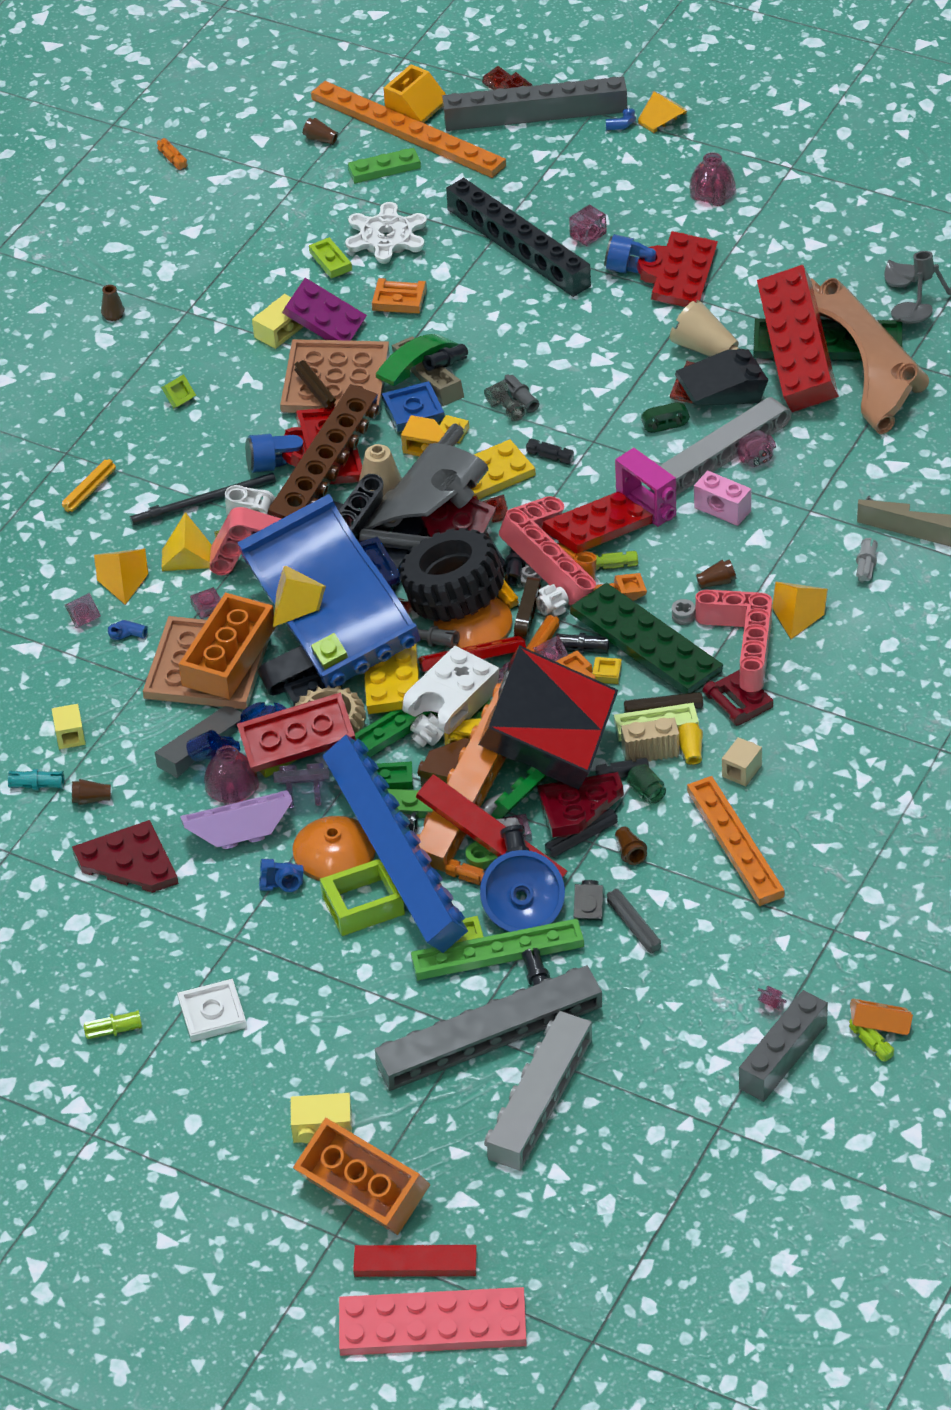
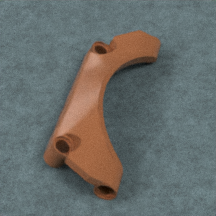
(887, 367)

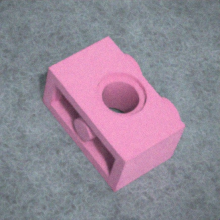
(722, 498)

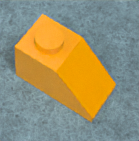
(419, 434)

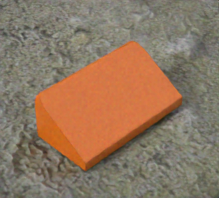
(880, 1016)

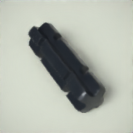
(550, 451)
(621, 767)

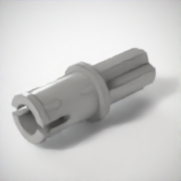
(866, 560)

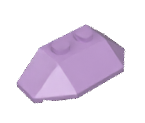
(239, 821)

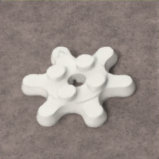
(398, 227)

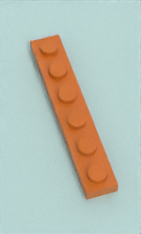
(735, 841)

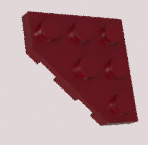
(473, 515)
(572, 810)
(128, 857)

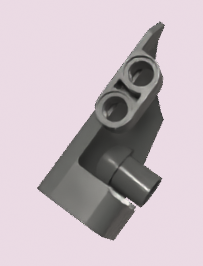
(434, 478)

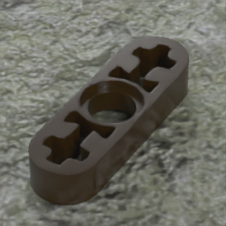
(527, 607)

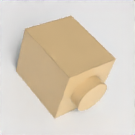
(741, 761)

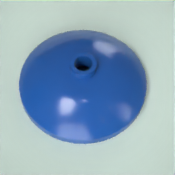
(525, 873)

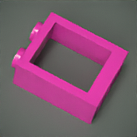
(638, 468)

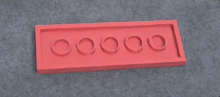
(432, 1321)

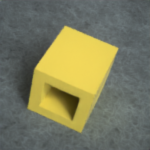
(68, 726)

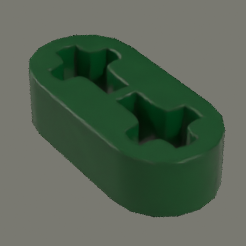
(665, 417)

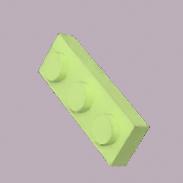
(683, 714)

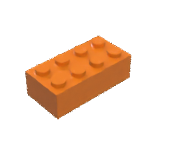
(227, 646)
(361, 1176)

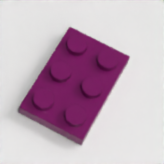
(323, 312)

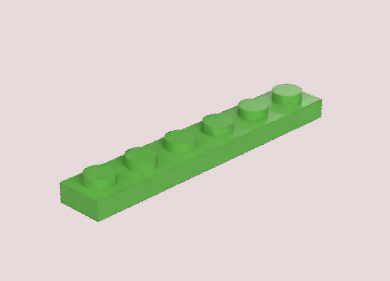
(497, 949)

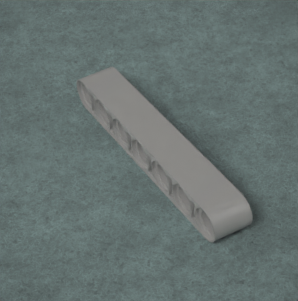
(721, 444)

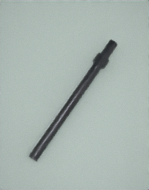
(156, 513)

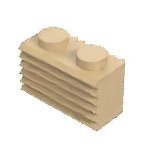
(650, 739)

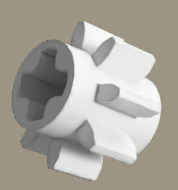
(552, 600)
(426, 730)

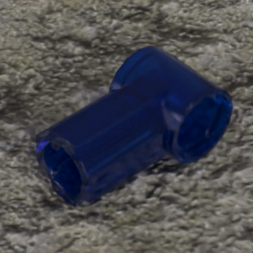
(207, 744)

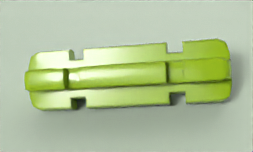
(617, 560)
(874, 1041)

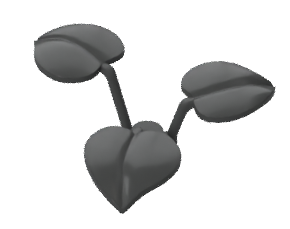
(903, 275)

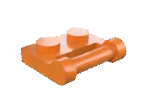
(398, 296)

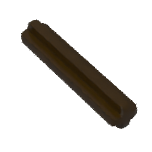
(315, 384)
(663, 701)

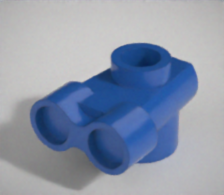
(282, 875)

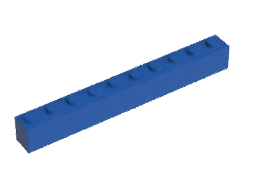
(395, 843)

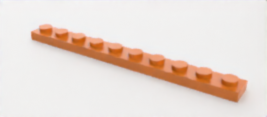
(409, 129)

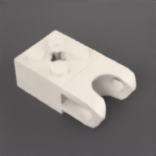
(453, 689)

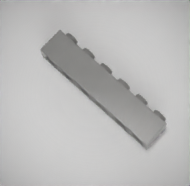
(538, 1090)

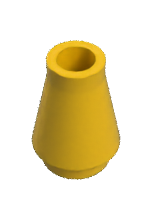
(691, 742)

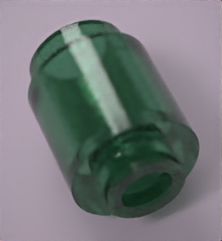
(646, 784)

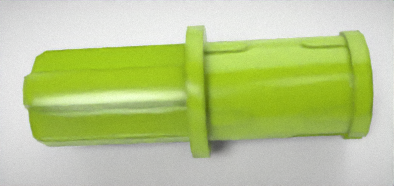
(112, 1025)

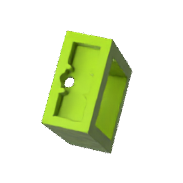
(367, 914)

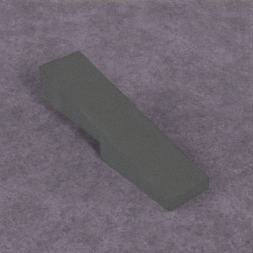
(174, 756)

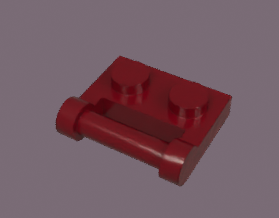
(750, 703)

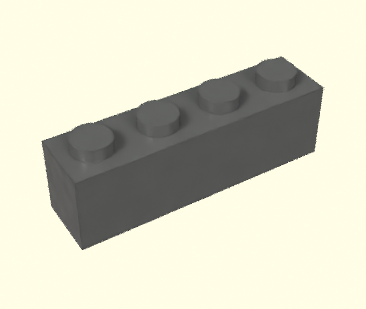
(783, 1045)

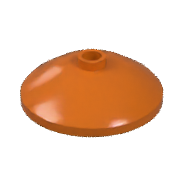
(484, 626)
(331, 846)

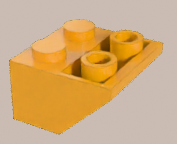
(414, 94)

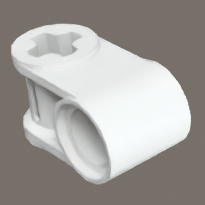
(249, 498)

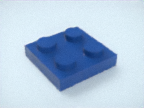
(412, 400)

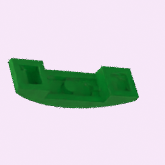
(399, 363)

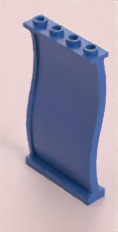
(356, 598)

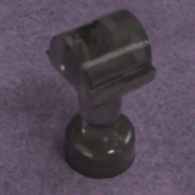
(498, 395)

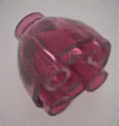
(712, 180)
(230, 776)

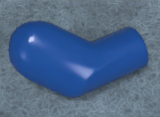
(623, 122)
(125, 629)

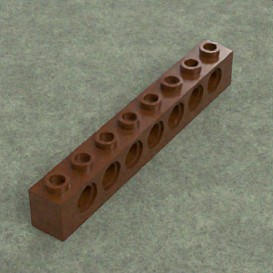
(327, 452)

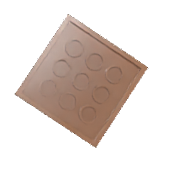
(337, 366)
(164, 675)

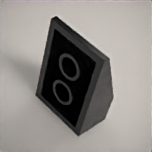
(724, 379)

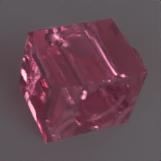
(587, 225)

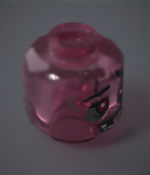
(756, 448)

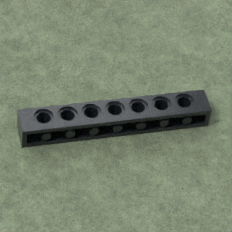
(519, 237)

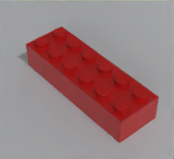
(797, 338)

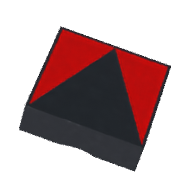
(549, 717)

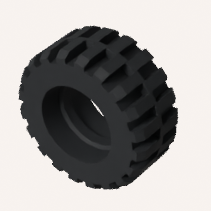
(452, 574)

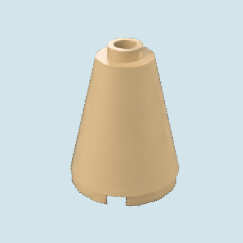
(702, 331)
(380, 461)

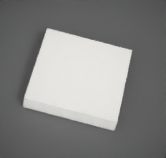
(212, 1010)

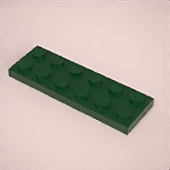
(838, 339)
(646, 639)

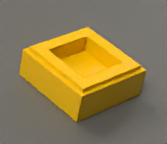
(607, 670)

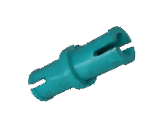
(36, 779)

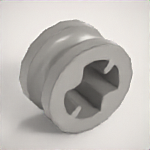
(683, 611)

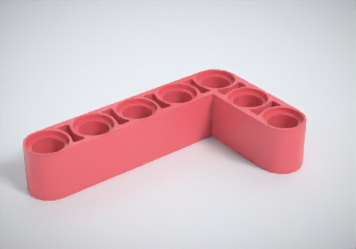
(238, 525)
(524, 534)
(744, 610)

